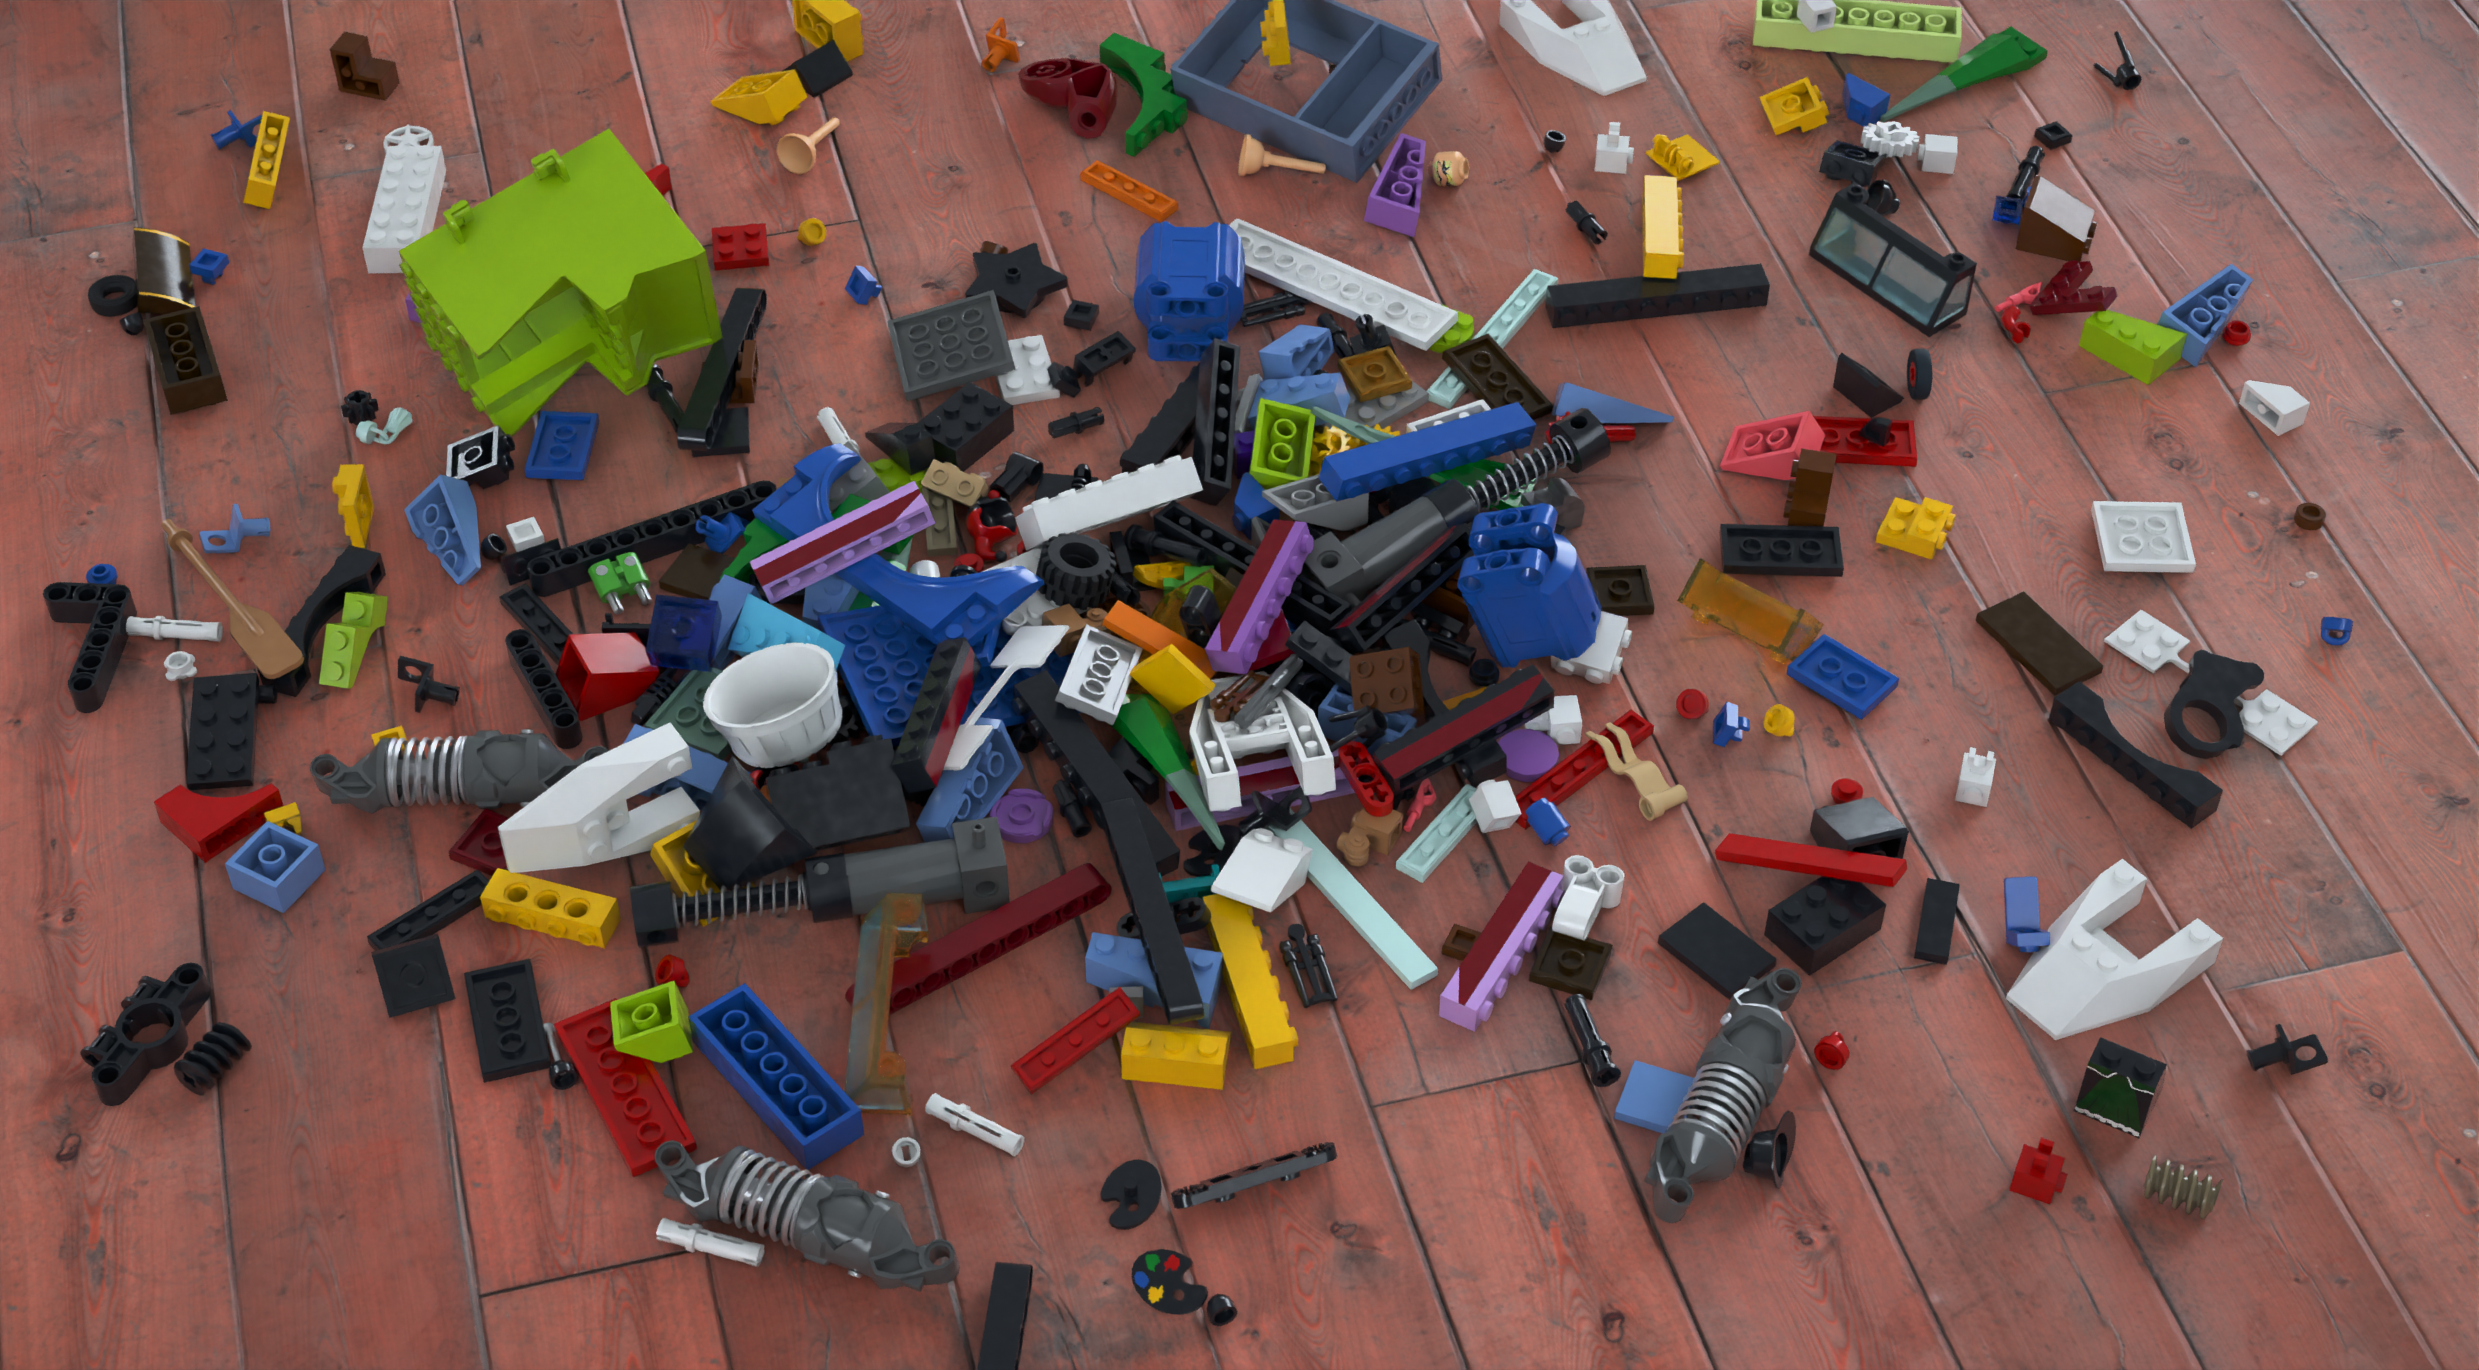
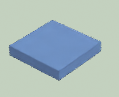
(1652, 1097)

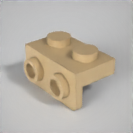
(955, 484)

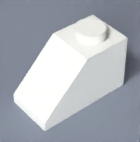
(2274, 405)

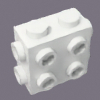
(1602, 657)

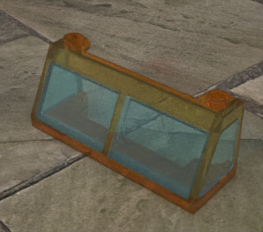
(876, 1076)

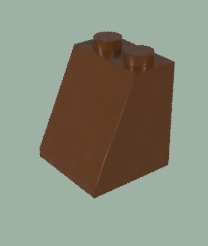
(2055, 223)

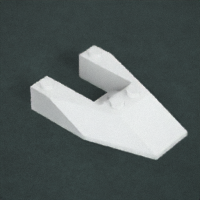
(1589, 53)
(1281, 725)
(587, 812)
(2094, 980)

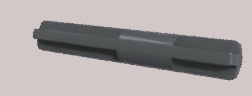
(1269, 691)

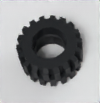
(1076, 570)

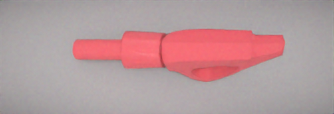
(2025, 296)
(1420, 801)

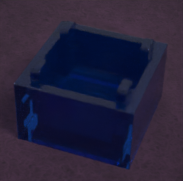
(684, 633)

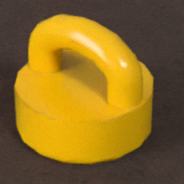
(812, 232)
(1779, 721)

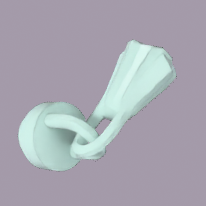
(397, 421)

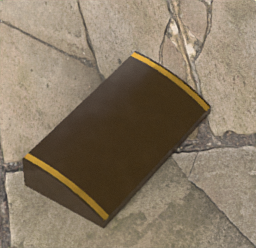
(162, 272)

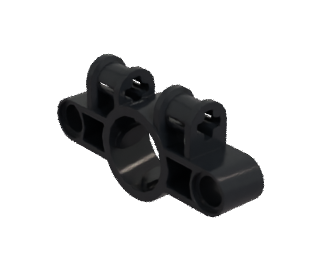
(124, 1064)

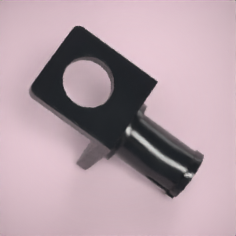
(1370, 337)
(427, 686)
(1275, 813)
(2286, 1051)

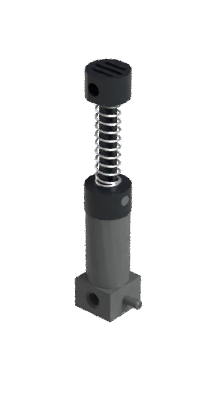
(1382, 548)
(845, 885)

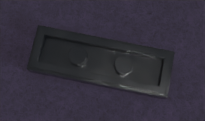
(1937, 921)

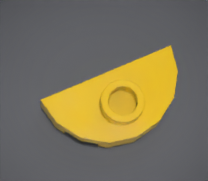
(1154, 573)

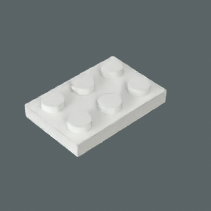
(1030, 379)

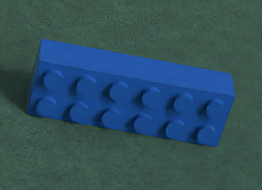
(776, 1076)

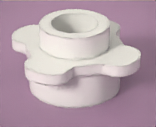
(179, 665)

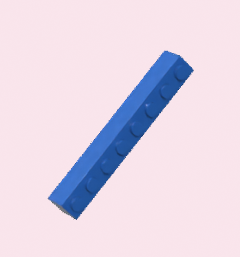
(1426, 451)

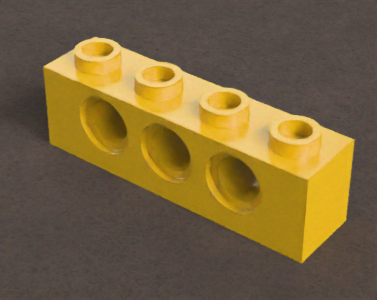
(266, 160)
(550, 908)

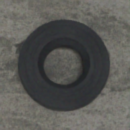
(109, 285)

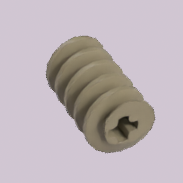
(2181, 1188)

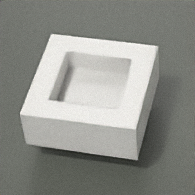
(525, 534)

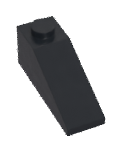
(905, 444)

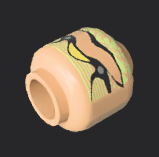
(1449, 168)

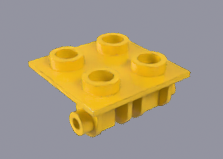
(1681, 156)

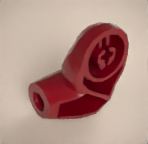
(1074, 84)

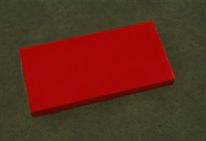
(1844, 441)

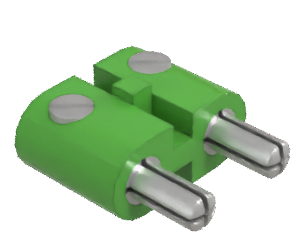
(619, 578)

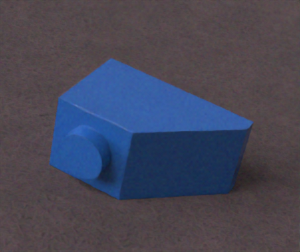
(1863, 101)
(1250, 503)

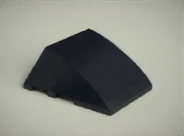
(742, 833)

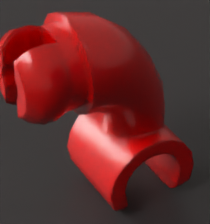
(2018, 329)

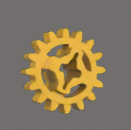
(1329, 443)

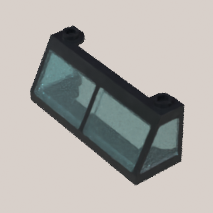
(1892, 264)

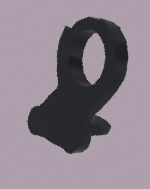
(2212, 687)

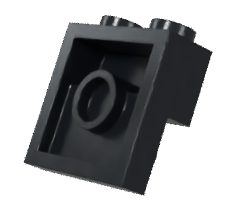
(1851, 163)
(481, 458)

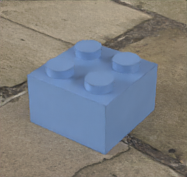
(275, 866)

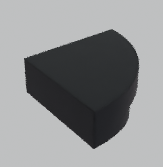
(1877, 430)

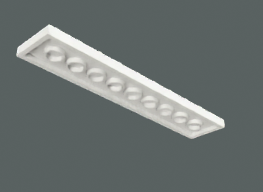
(1342, 287)

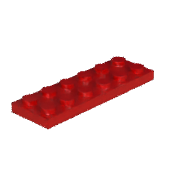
(623, 1090)

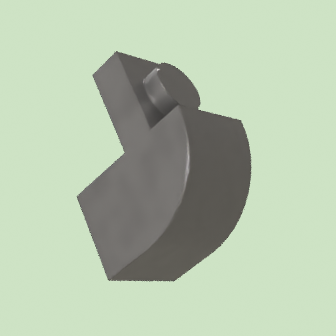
(1562, 498)

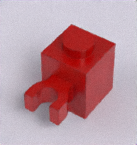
(2039, 1172)

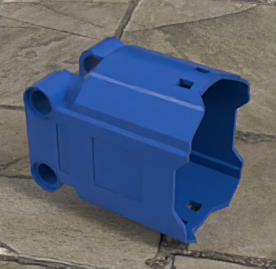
(1188, 288)
(1527, 587)

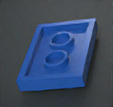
(562, 445)
(1842, 676)

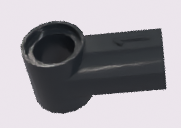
(1017, 474)

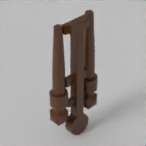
(1239, 700)

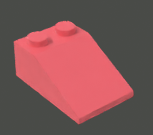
(1771, 445)

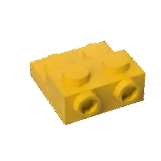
(1276, 31)
(1794, 107)
(354, 501)
(1916, 526)

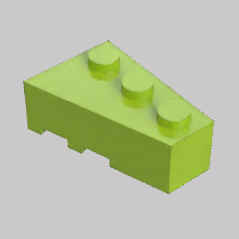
(2132, 344)

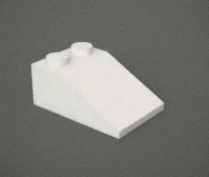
(1264, 870)

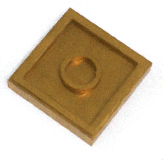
(1374, 374)

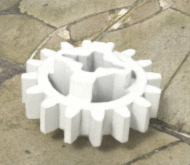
(1890, 139)

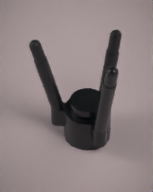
(2126, 74)
(1369, 725)

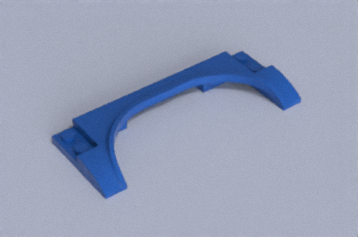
(930, 605)

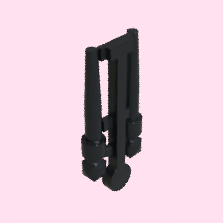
(1274, 304)
(1296, 933)

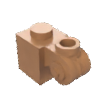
(1068, 616)
(1370, 833)

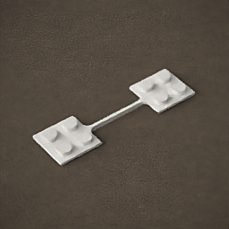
(1025, 649)
(2264, 718)

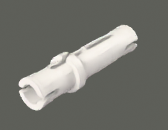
(834, 428)
(166, 628)
(942, 1107)
(695, 1238)

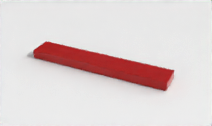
(1580, 766)
(1811, 860)

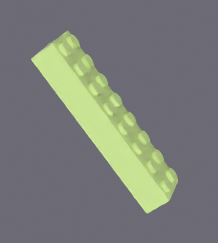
(1865, 29)

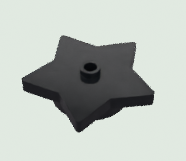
(1016, 278)

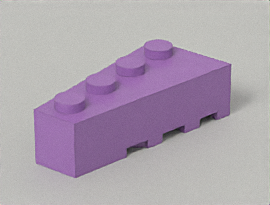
(1397, 191)

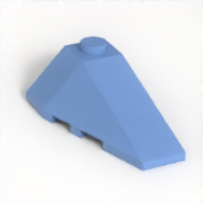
(1604, 407)

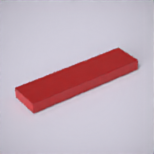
(1075, 1040)

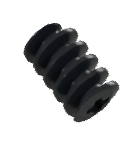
(209, 1055)

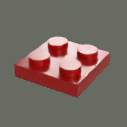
(740, 246)

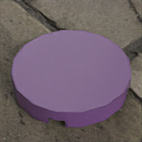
(1529, 754)
(1023, 815)

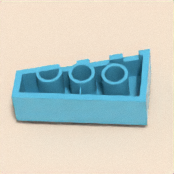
(765, 626)

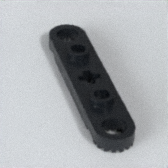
(1284, 1167)

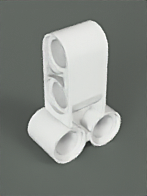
(1585, 894)

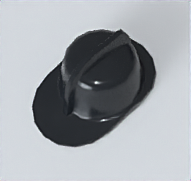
(1771, 1150)

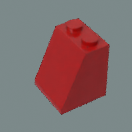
(604, 671)

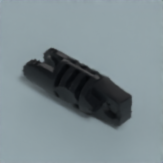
(655, 696)

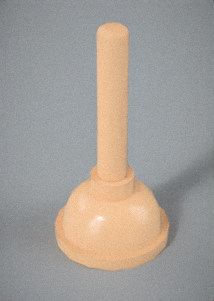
(799, 152)
(1254, 156)

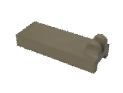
(942, 534)

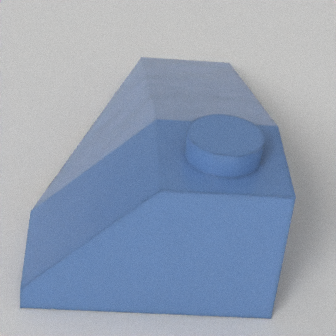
(449, 526)

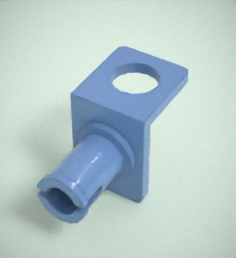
(238, 529)

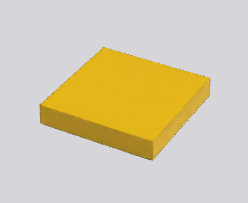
(1172, 679)

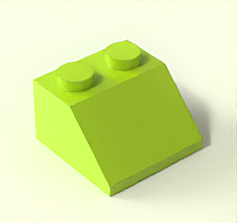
(652, 1024)

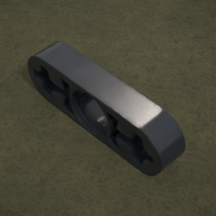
(1184, 923)

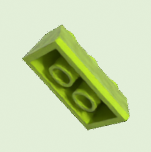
(1281, 444)

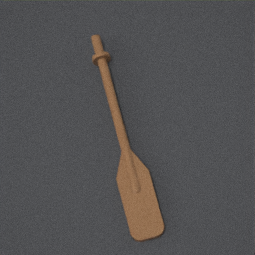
(250, 627)

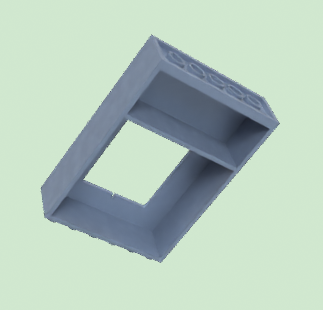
(1354, 112)

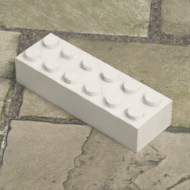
(403, 204)
(1108, 501)

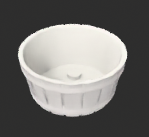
(776, 704)

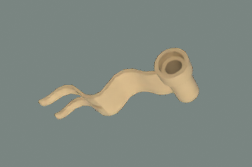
(1654, 791)

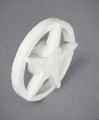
(408, 139)

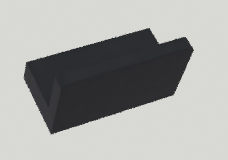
(1127, 559)

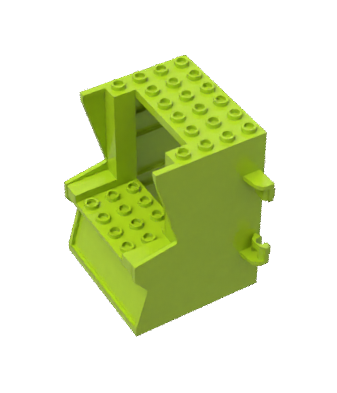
(558, 276)

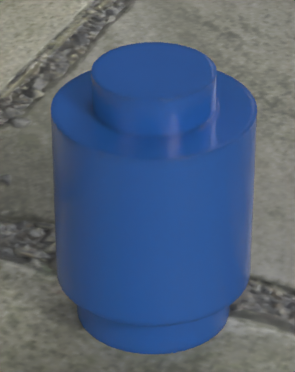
(1547, 822)

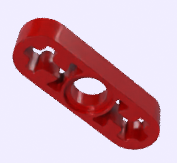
(1365, 791)

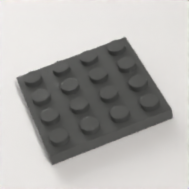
(950, 345)

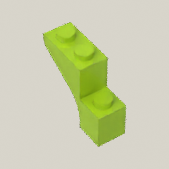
(348, 640)

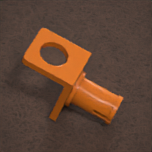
(999, 47)

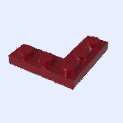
(2063, 294)

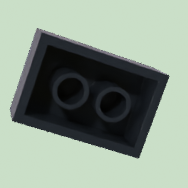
(968, 425)
(1824, 921)

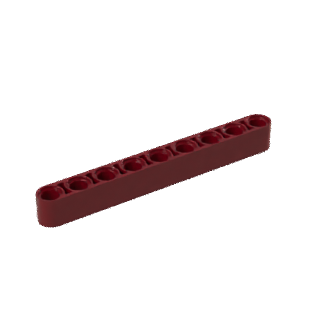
(994, 935)

